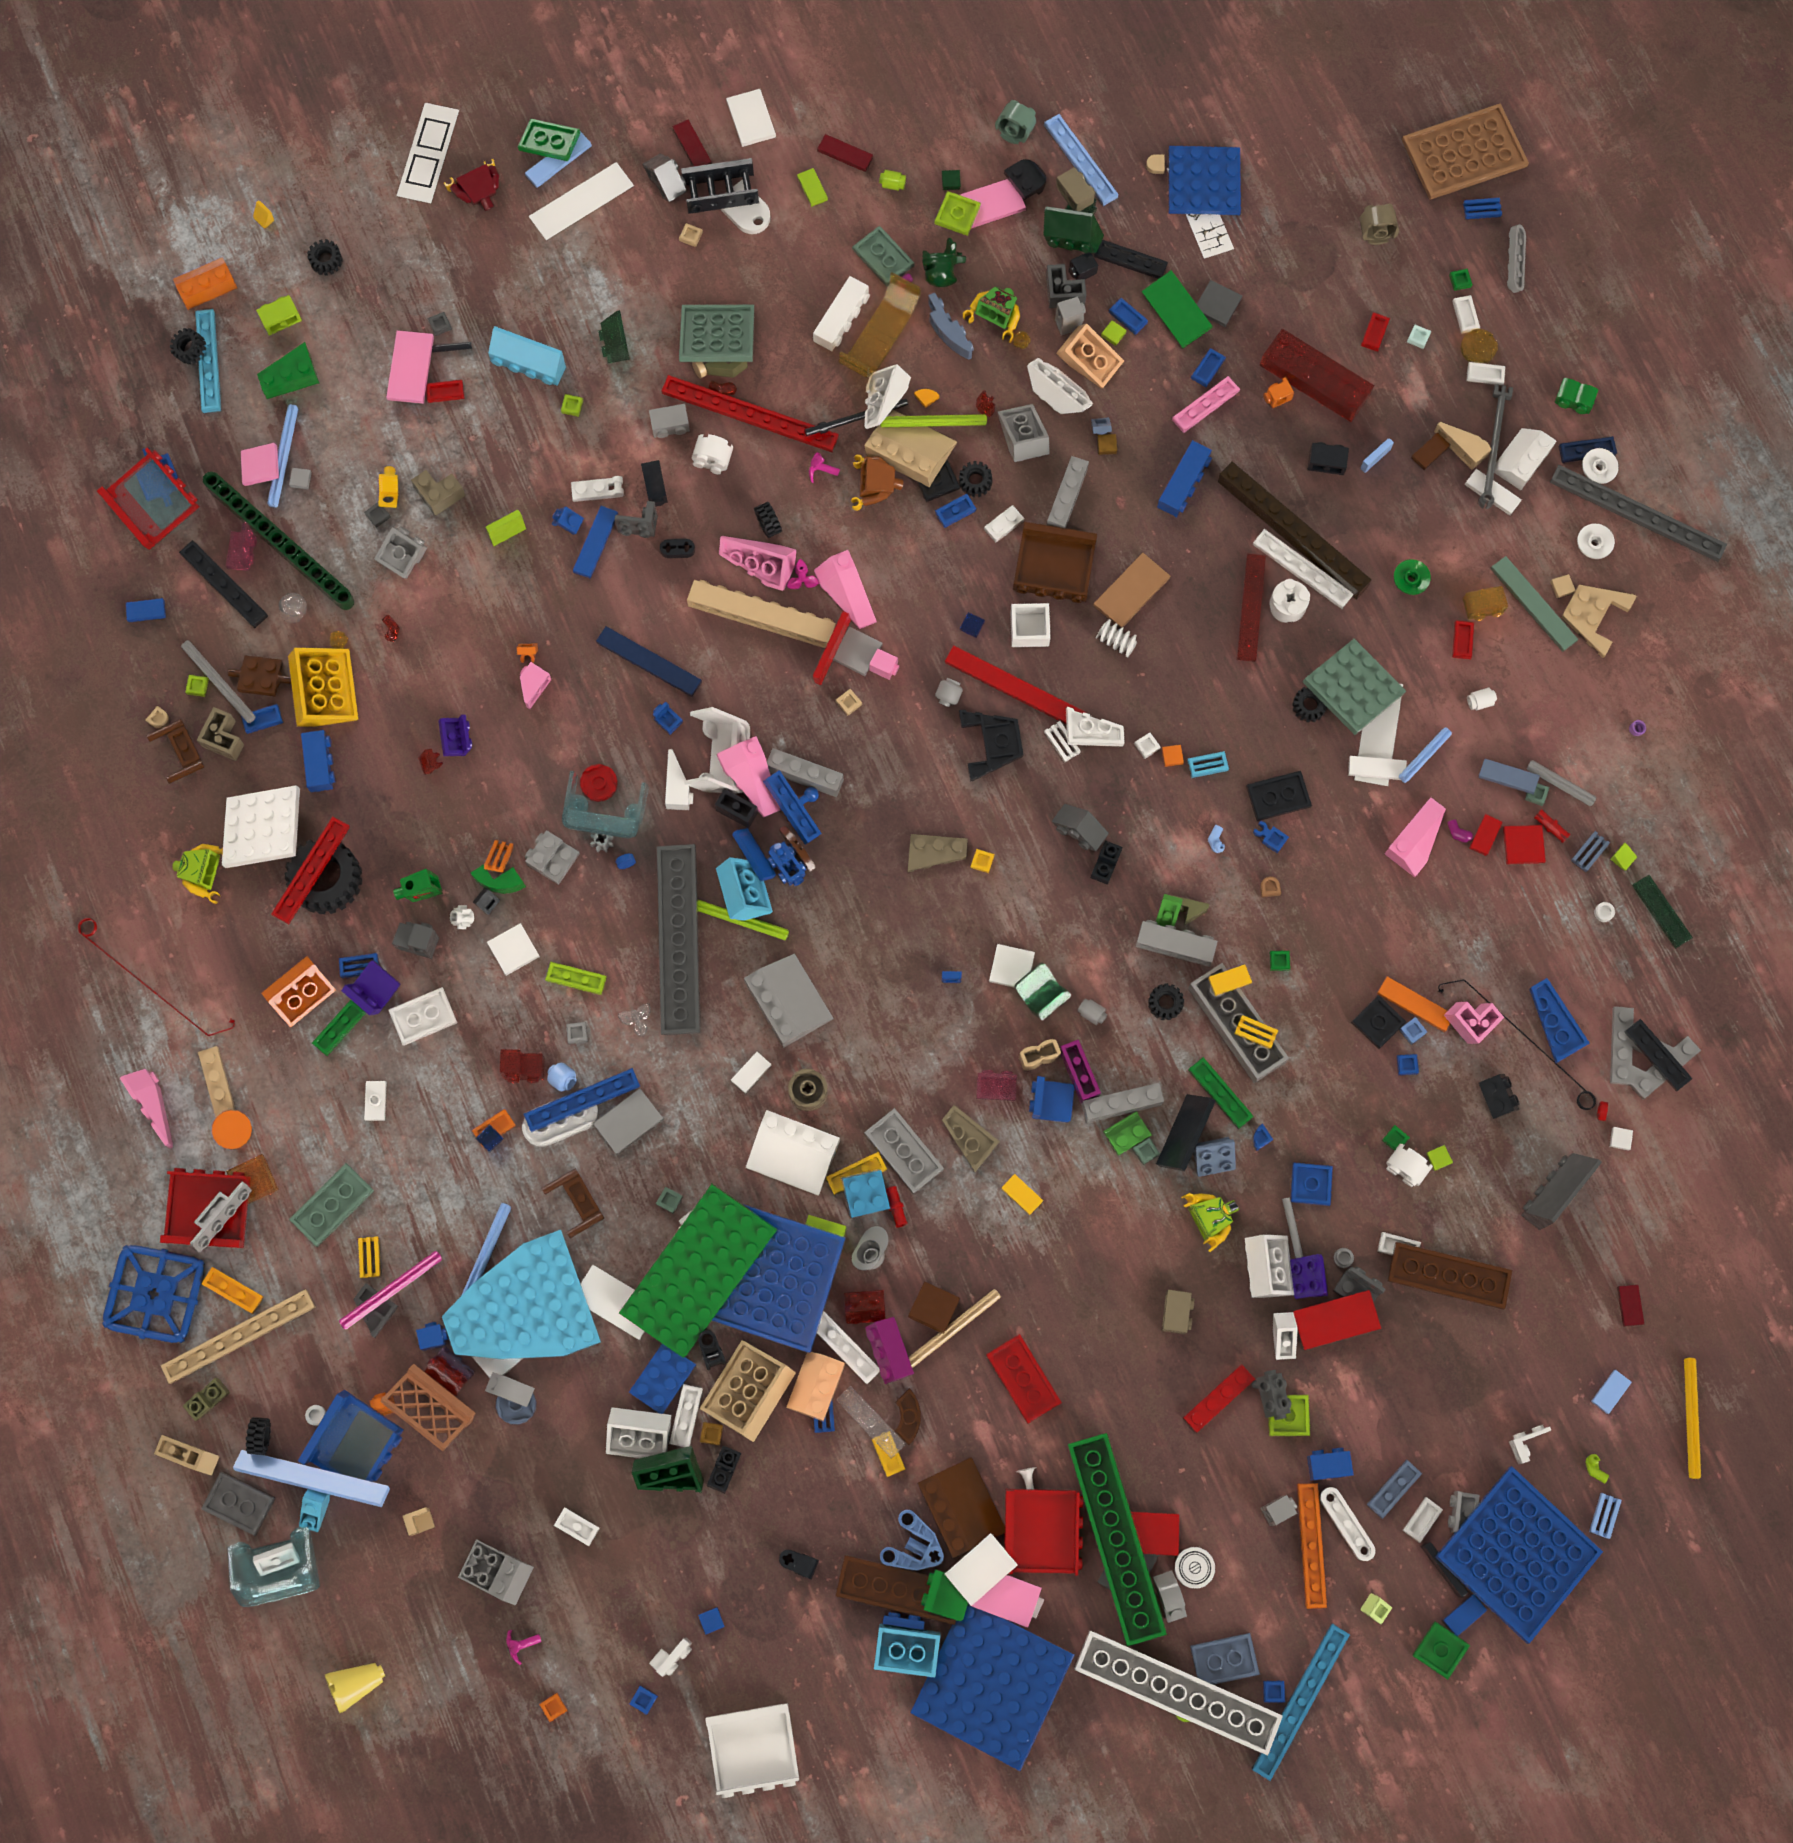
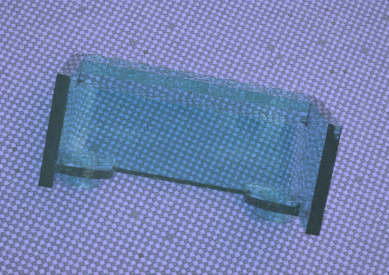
(577, 818)

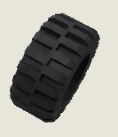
(344, 888)

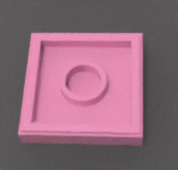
(259, 464)

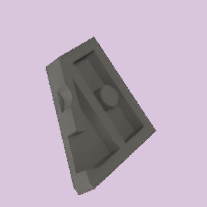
(379, 1316)

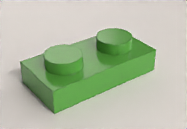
(1169, 910)

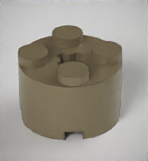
(1379, 224)
(818, 1094)

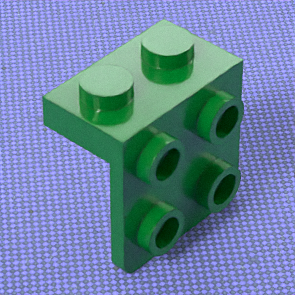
(944, 1597)

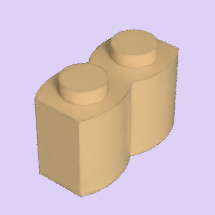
(1036, 1055)

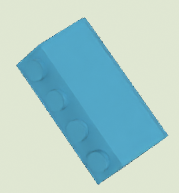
(526, 356)

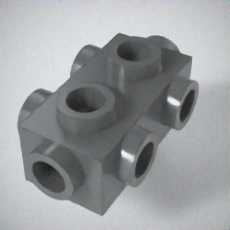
(1273, 1394)

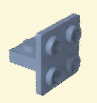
(1215, 1156)

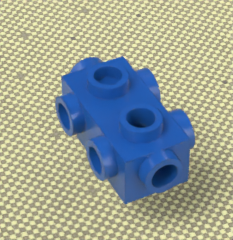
(783, 858)

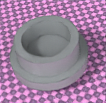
(1343, 1257)

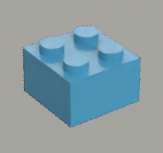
(865, 1193)

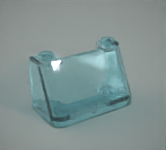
(253, 1589)

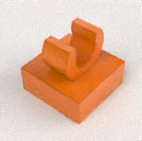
(527, 649)

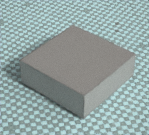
(300, 478)
(576, 1033)

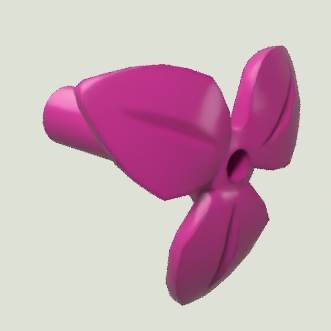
(817, 464)
(801, 570)
(514, 1646)

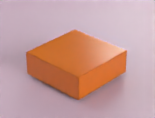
(1172, 755)
(553, 1707)

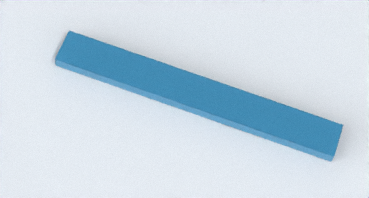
(1302, 1699)

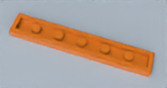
(1311, 1546)

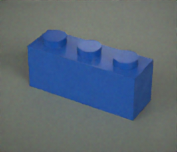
(317, 761)

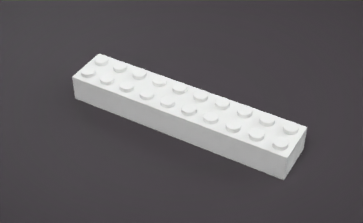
(1178, 1692)

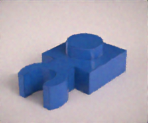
(1273, 838)

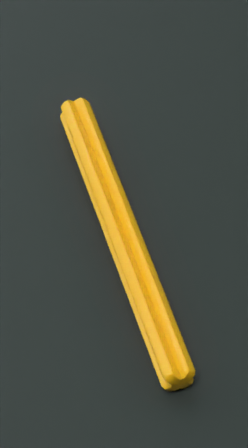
(1692, 1418)

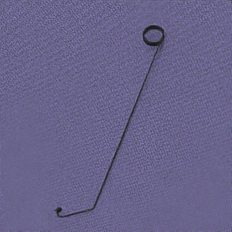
(1587, 1092)

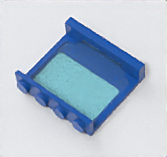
(352, 1439)

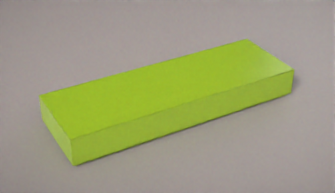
(576, 978)

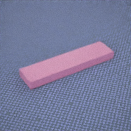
(1205, 404)

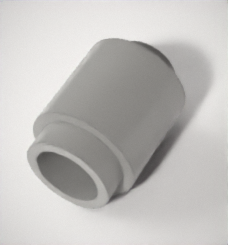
(1092, 1011)

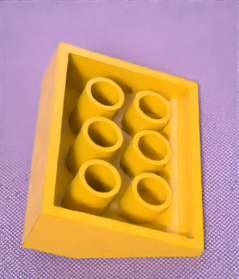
(322, 686)

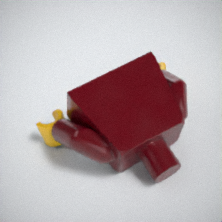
(477, 185)

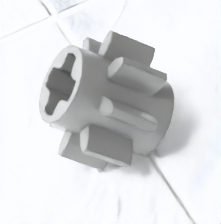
(604, 846)

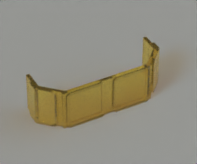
(883, 327)

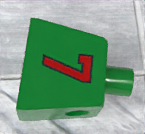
(419, 886)

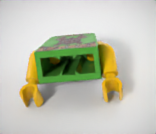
(997, 307)

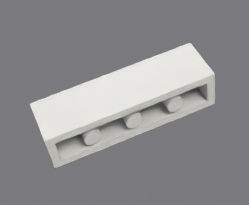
(841, 313)

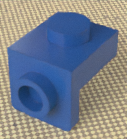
(567, 519)
(666, 718)

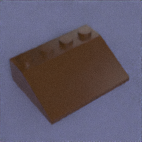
(961, 1507)

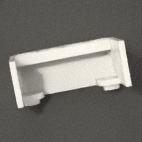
(725, 732)

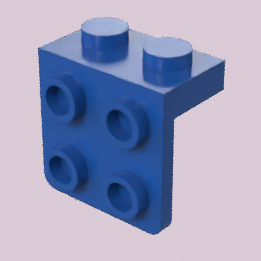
(1051, 1100)

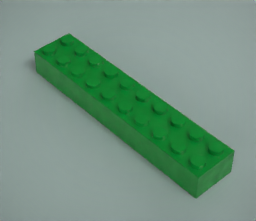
(1117, 1539)

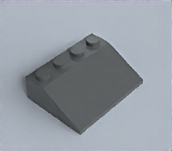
(1559, 1189)

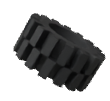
(326, 247)
(181, 341)
(979, 469)
(768, 519)
(1302, 711)
(1173, 993)
(258, 1436)

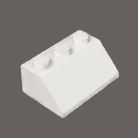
(1523, 456)
(1269, 1266)
(637, 1433)

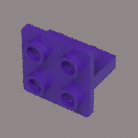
(1309, 1276)

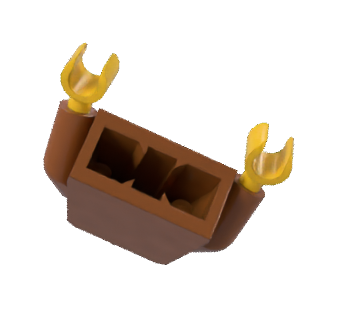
(876, 480)

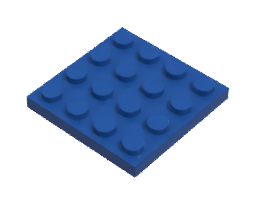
(1204, 180)

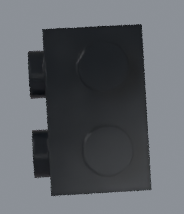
(1499, 1095)

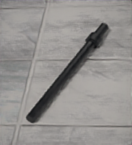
(823, 427)

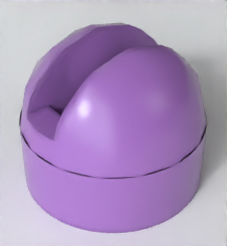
(1639, 728)

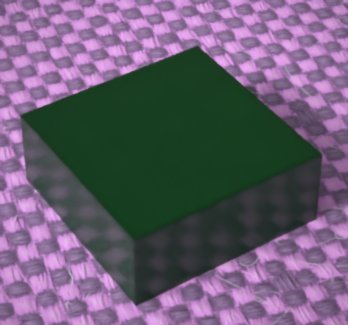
(951, 180)

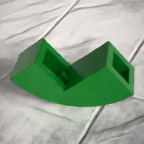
(505, 883)

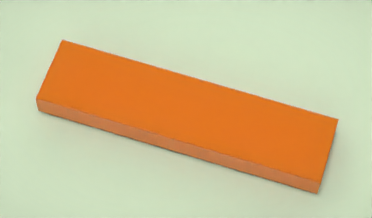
(1414, 1003)

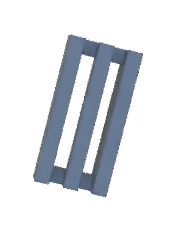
(1600, 839)

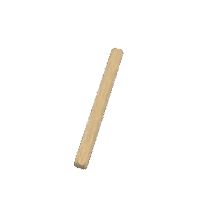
(954, 1327)

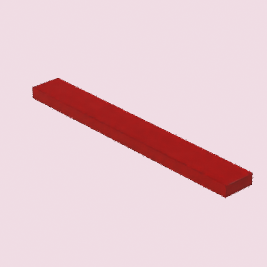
(1009, 684)

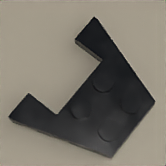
(1000, 740)

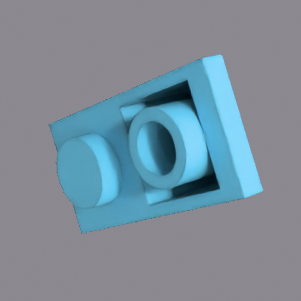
(313, 1509)

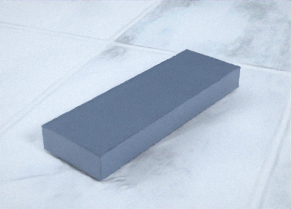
(1509, 776)
(1394, 1489)

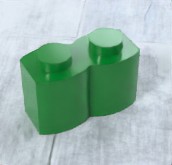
(1576, 396)

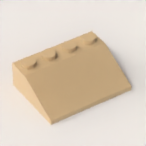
(911, 450)
(747, 1390)

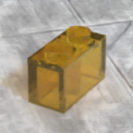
(1485, 603)

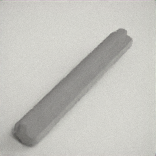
(1561, 783)

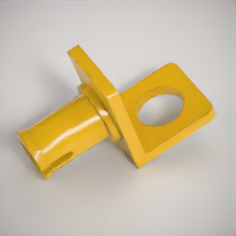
(388, 487)

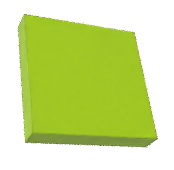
(957, 213)
(505, 527)
(1296, 1423)

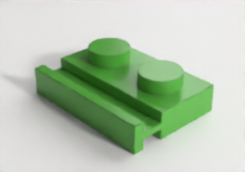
(1127, 1133)

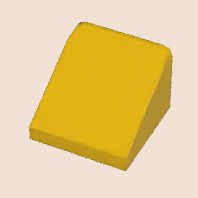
(263, 215)

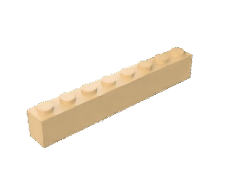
(760, 613)

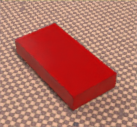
(1375, 331)
(445, 391)
(1463, 639)
(1485, 835)

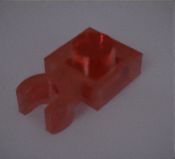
(984, 404)

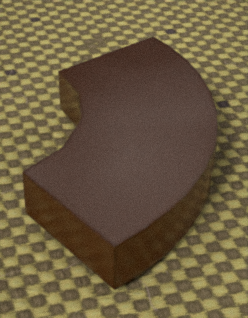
(799, 850)
(910, 1416)

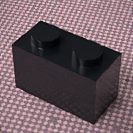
(1328, 458)
(736, 808)

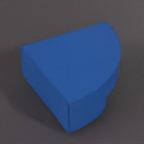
(1261, 1137)

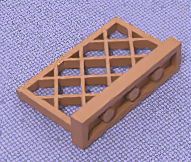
(441, 1398)

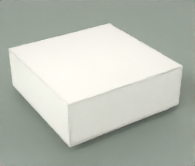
(1147, 745)
(1621, 1138)

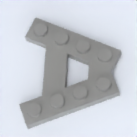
(1621, 1067)

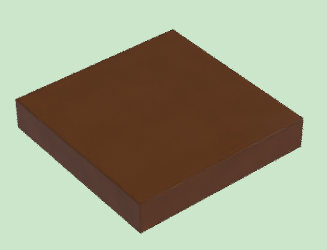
(933, 1307)

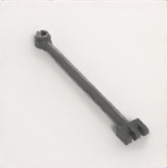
(1502, 396)

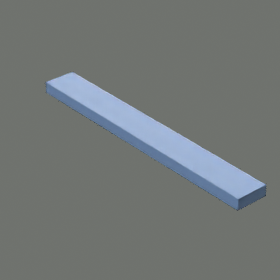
(312, 1478)

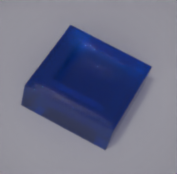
(972, 625)
(489, 1138)

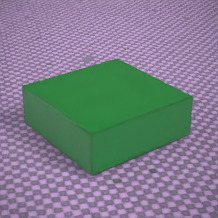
(1460, 279)
(1279, 960)
(1395, 1137)

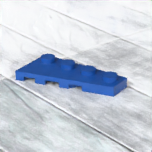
(1558, 1024)

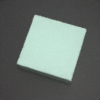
(1419, 336)

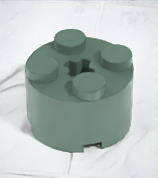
(1016, 122)

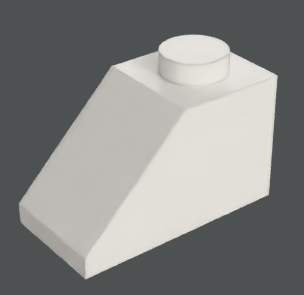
(1285, 1335)

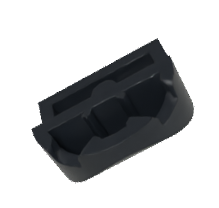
(1026, 178)

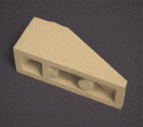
(1467, 446)
(186, 1455)

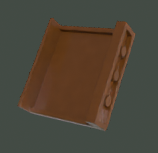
(1054, 562)

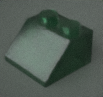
(614, 338)

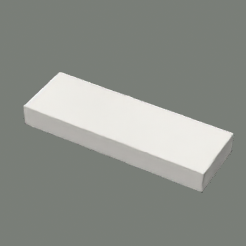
(1502, 497)
(1376, 767)
(686, 1416)

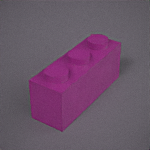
(1079, 1071)
(889, 1350)

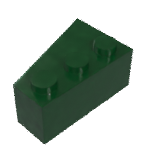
(668, 1470)

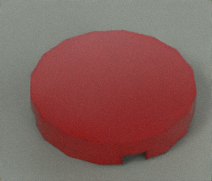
(598, 782)

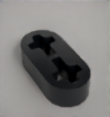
(677, 548)

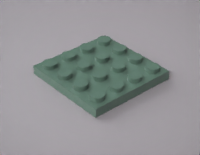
(716, 333)
(1354, 686)

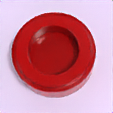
(1602, 1111)

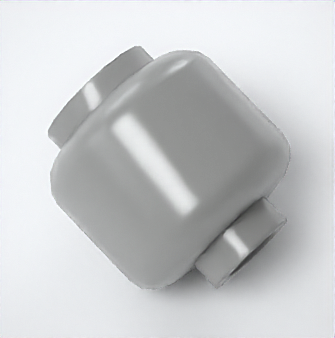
(949, 692)

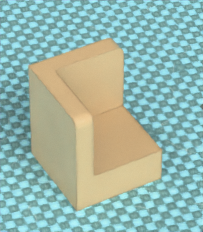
(418, 1521)

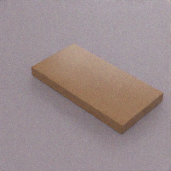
(1131, 590)

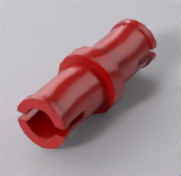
(1552, 825)
(896, 1206)

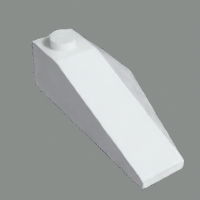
(884, 391)

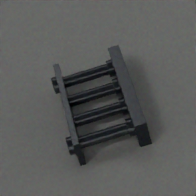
(717, 172)

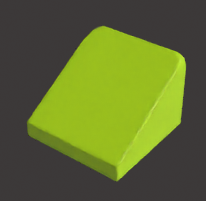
(1624, 857)

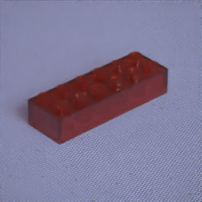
(1316, 375)

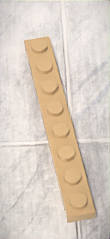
(238, 1336)

